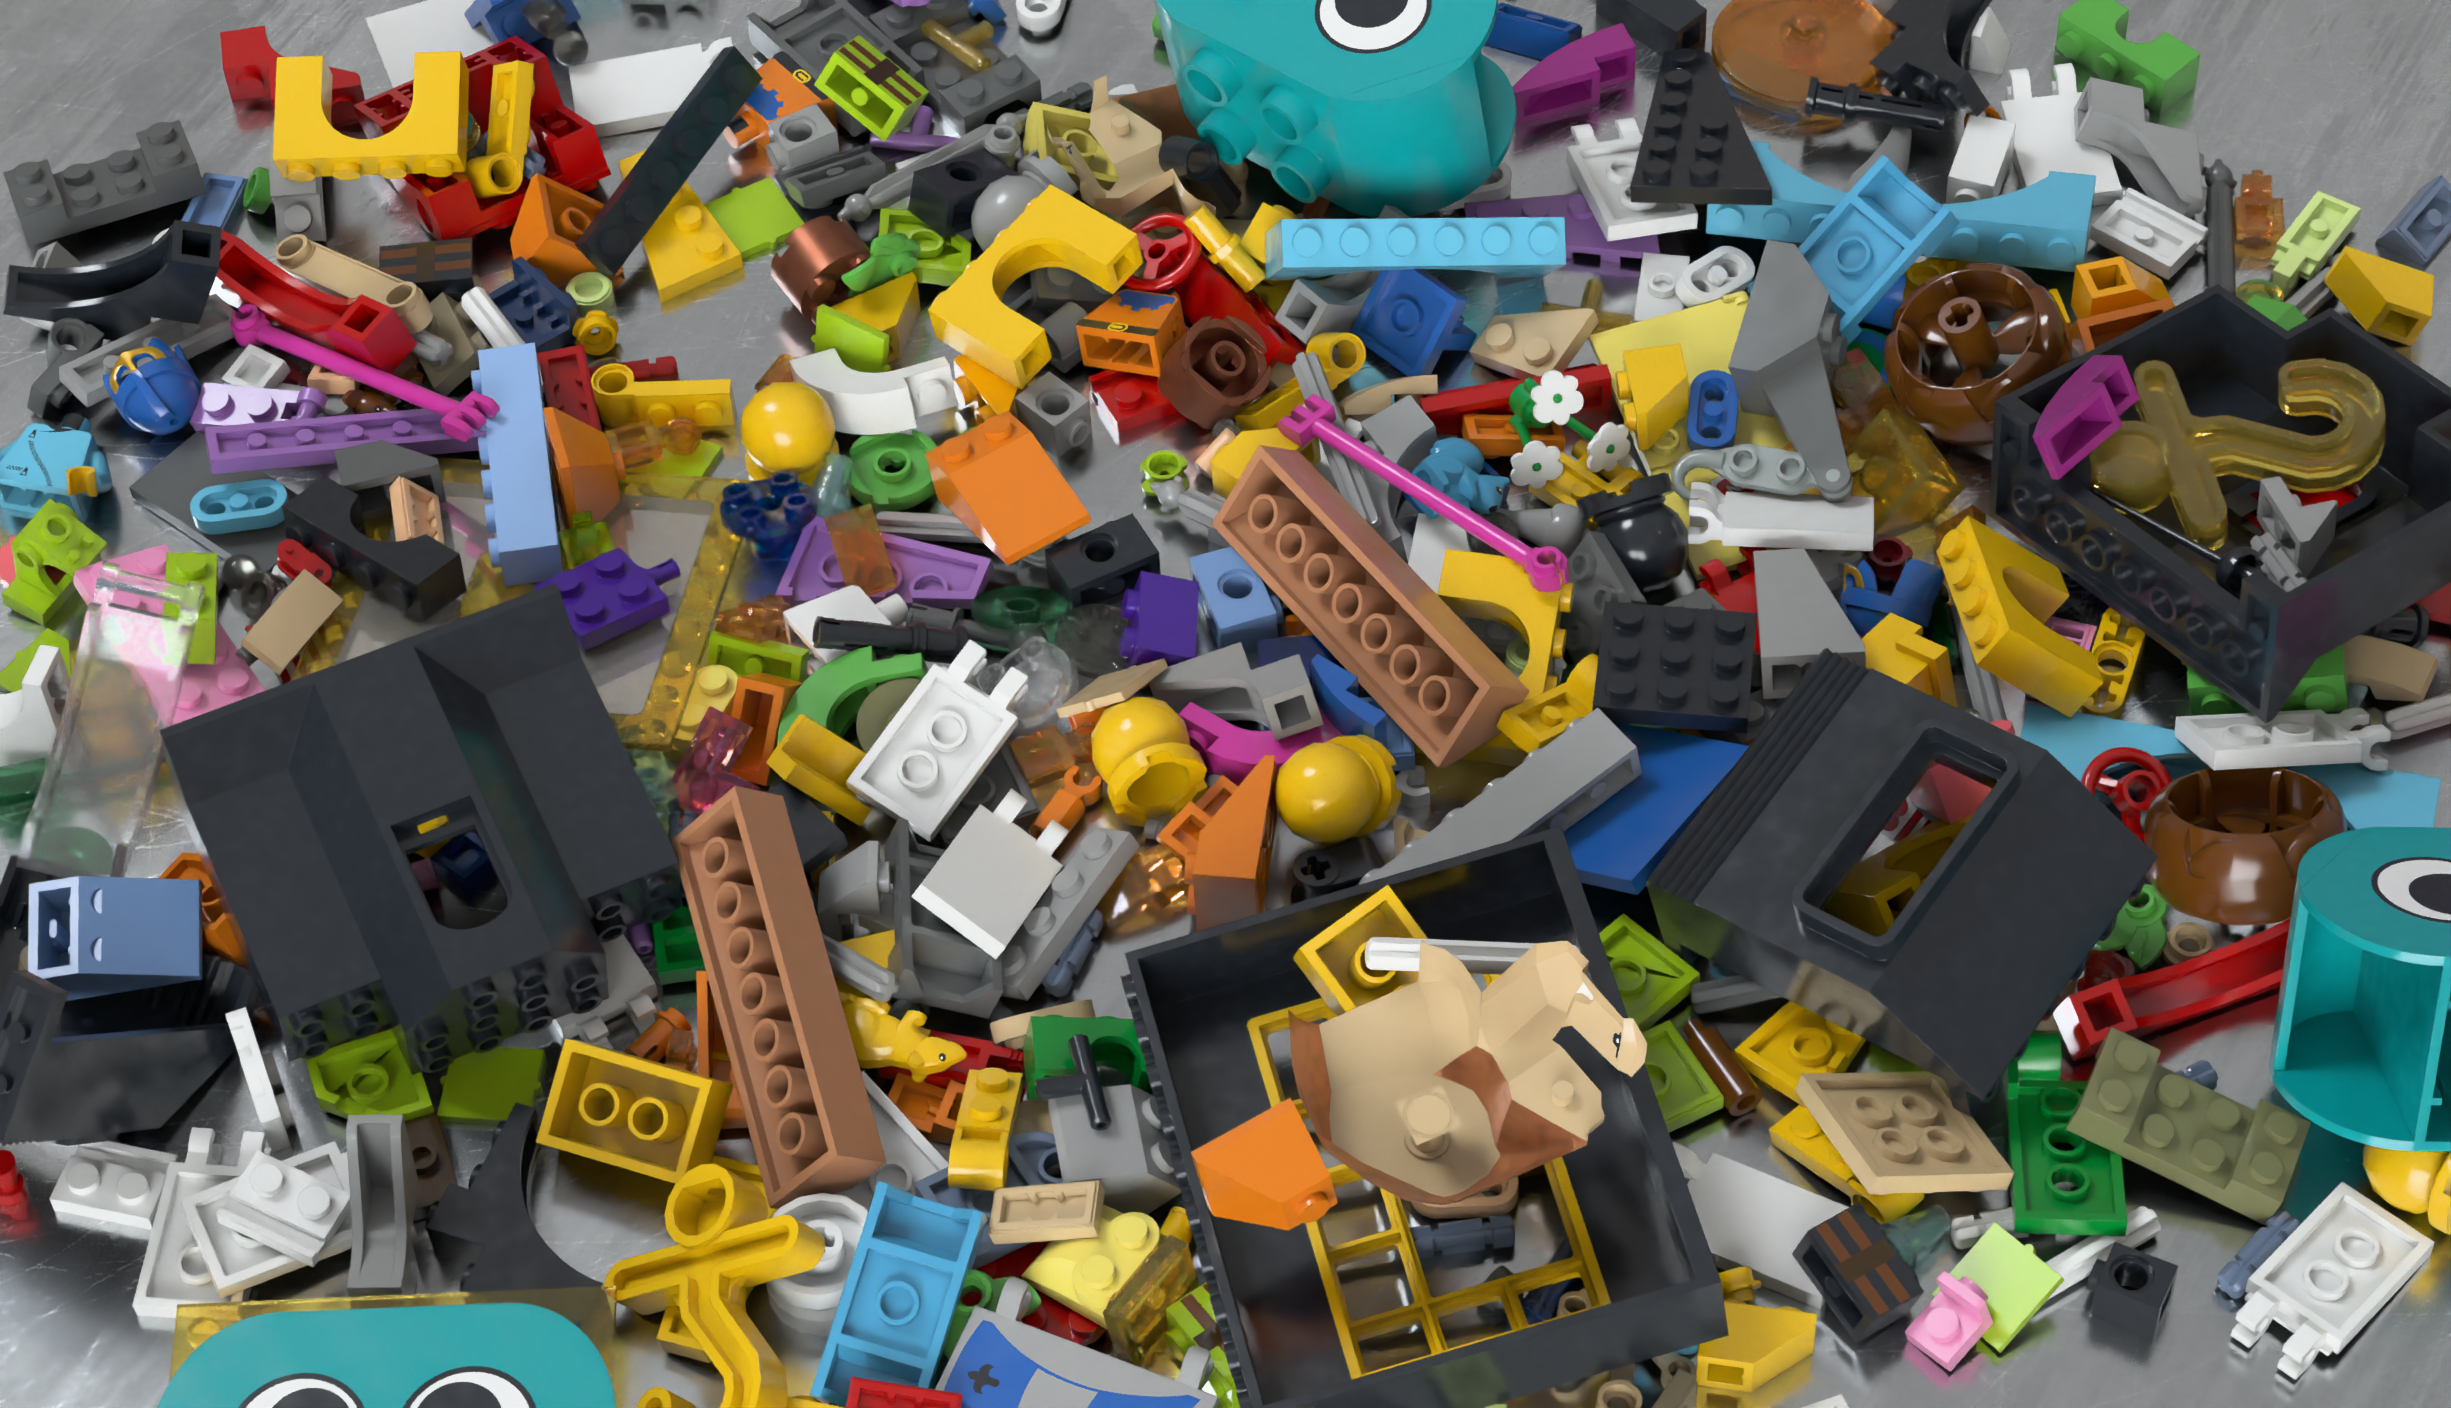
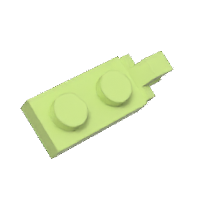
(2312, 240)

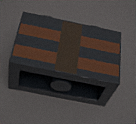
(434, 266)
(1858, 1272)

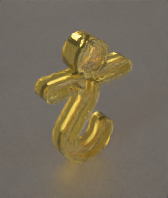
(2187, 452)

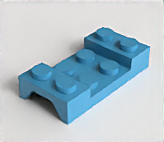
(1874, 240)
(899, 1294)

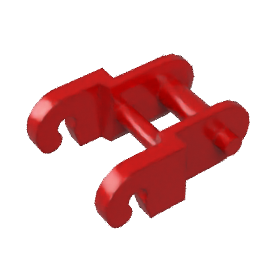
(295, 558)

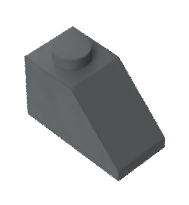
(375, 465)

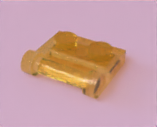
(1138, 1311)

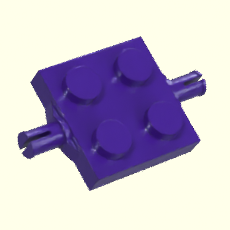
(612, 596)

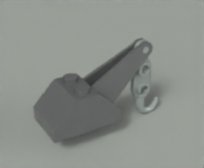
(1784, 371)

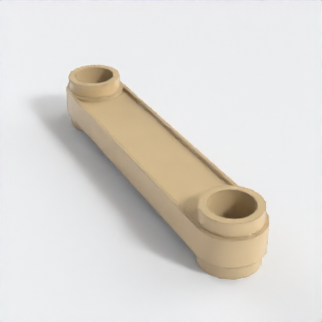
(349, 278)

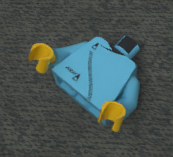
(54, 465)

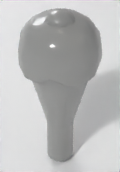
(1551, 527)

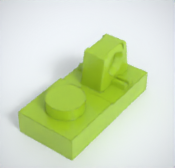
(752, 657)

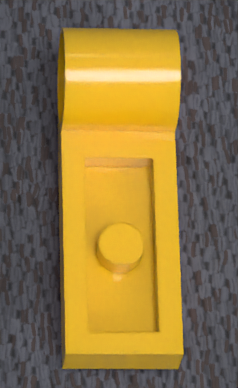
(507, 132)
(626, 402)
(1280, 402)
(1549, 713)
(984, 1130)
(1807, 1143)

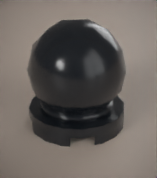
(1641, 530)

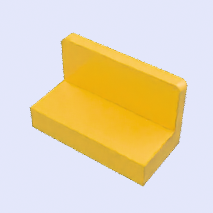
(819, 766)

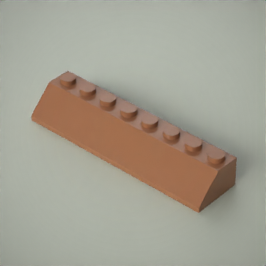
(1367, 606)
(777, 998)

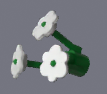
(1555, 401)

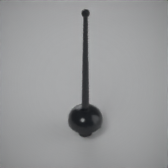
(2231, 567)

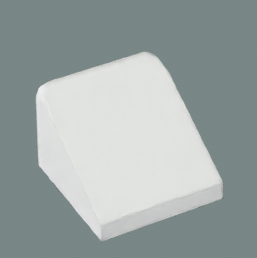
(1989, 45)

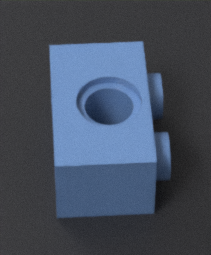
(1234, 600)

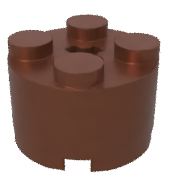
(816, 261)
(1214, 370)

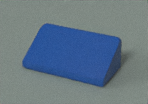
(1531, 32)

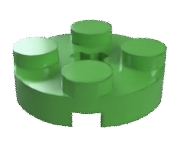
(891, 490)

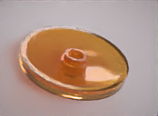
(1777, 46)

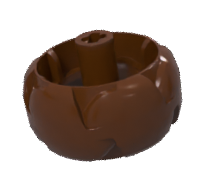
(1956, 314)
(2236, 841)

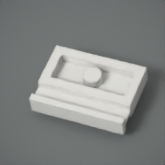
(2148, 233)
(113, 1183)
(285, 1208)

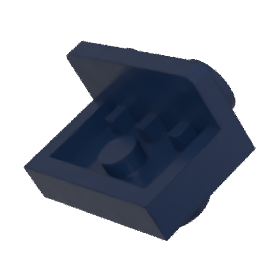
(537, 308)

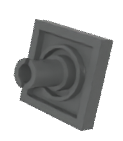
(1596, 578)

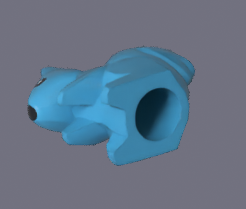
(1455, 471)

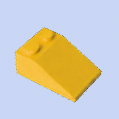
(1337, 955)

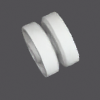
(812, 1297)

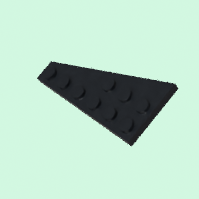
(1695, 140)

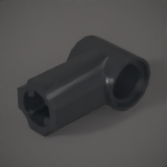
(1200, 172)

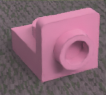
(1951, 1321)

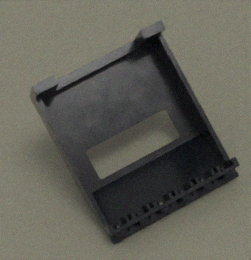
(1984, 933)
(104, 1060)

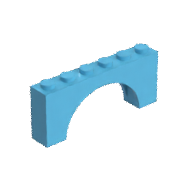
(1340, 246)

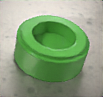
(257, 191)

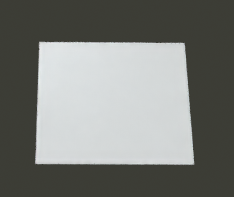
(424, 28)

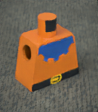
(779, 93)
(1131, 331)

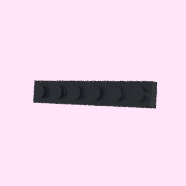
(668, 161)

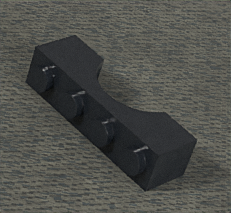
(410, 574)

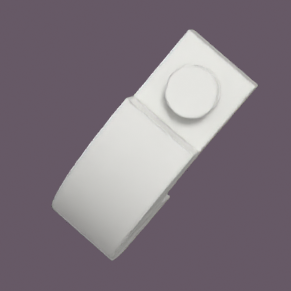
(876, 401)

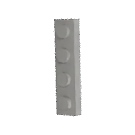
(86, 373)
(1064, 909)

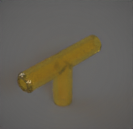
(962, 44)
(1591, 299)

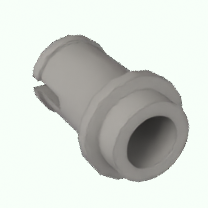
(1003, 144)

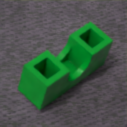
(1111, 1041)

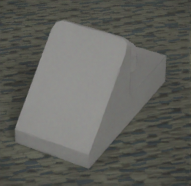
(2300, 529)

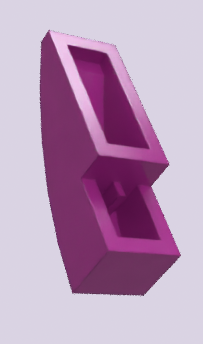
(1576, 74)
(2084, 412)

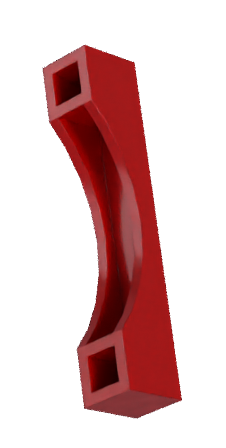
(349, 326)
(2173, 993)

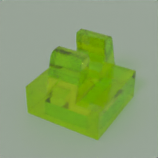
(584, 540)

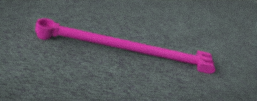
(458, 416)
(1317, 422)

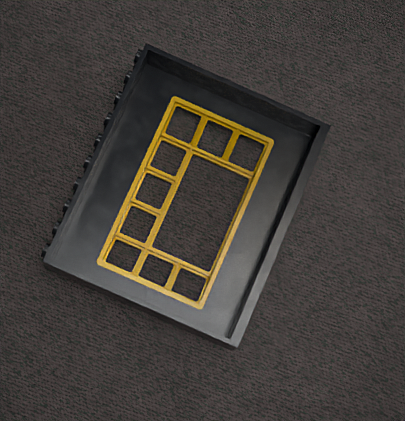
(1275, 1292)

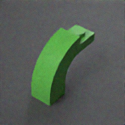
(840, 687)

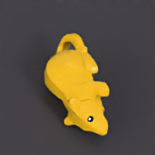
(887, 1041)

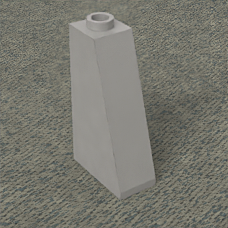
(1797, 619)

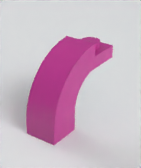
(1237, 750)

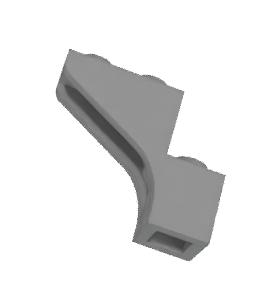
(2158, 156)
(1228, 688)
(382, 1206)

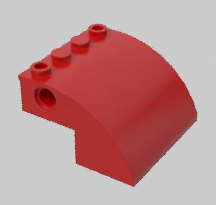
(448, 204)

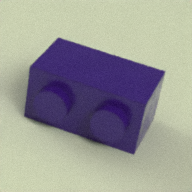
(1160, 620)

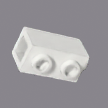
(1981, 160)

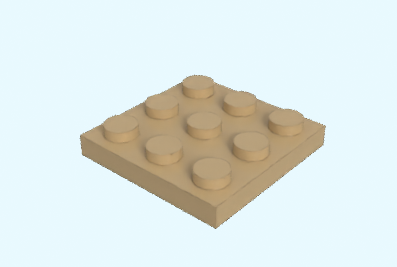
(1903, 1132)

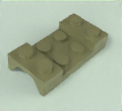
(2187, 1129)

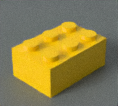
(632, 1111)

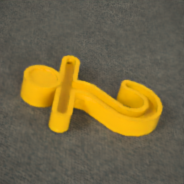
(719, 1254)

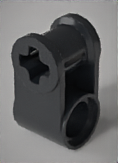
(1334, 868)

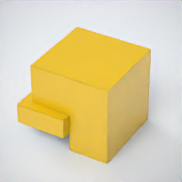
(1902, 654)

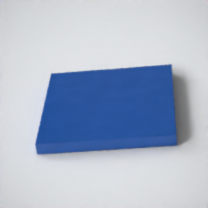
(1640, 823)

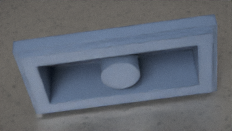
(2422, 223)

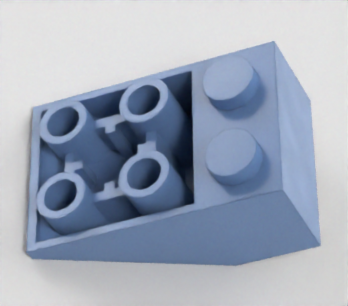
(114, 933)

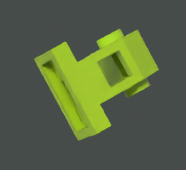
(48, 539)

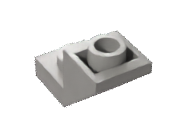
(851, 888)

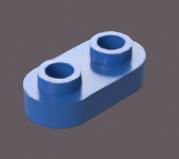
(1712, 418)

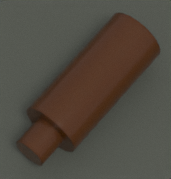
(1723, 1067)

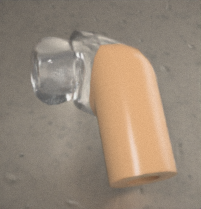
(1224, 432)

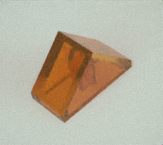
(860, 550)

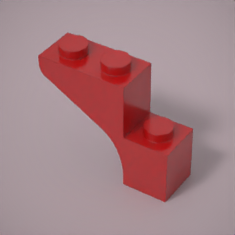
(251, 72)

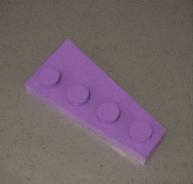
(1581, 227)
(921, 570)

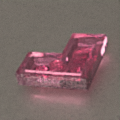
(707, 763)

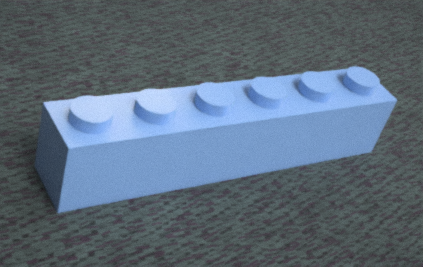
(519, 467)

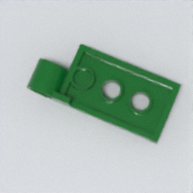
(2037, 1117)

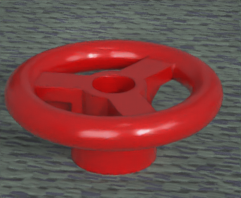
(1164, 258)
(2143, 783)

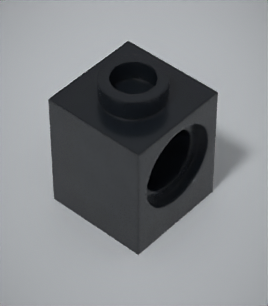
(2133, 1309)

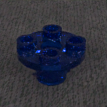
(769, 513)

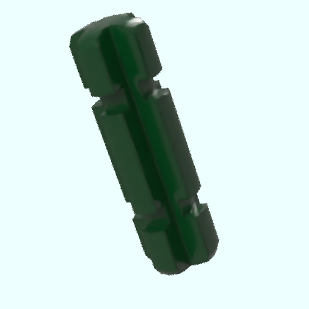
(1941, 626)

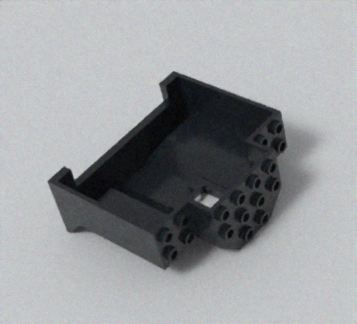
(2227, 359)
(318, 800)

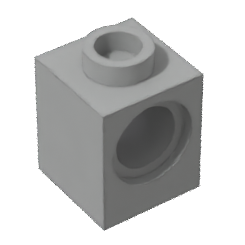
(801, 138)
(1054, 414)

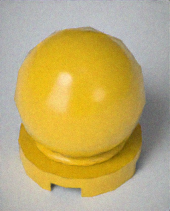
(787, 430)
(1146, 760)
(1337, 789)
(2412, 1181)

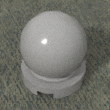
(1008, 196)

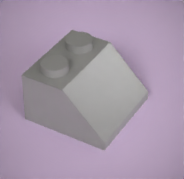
(1126, 1157)

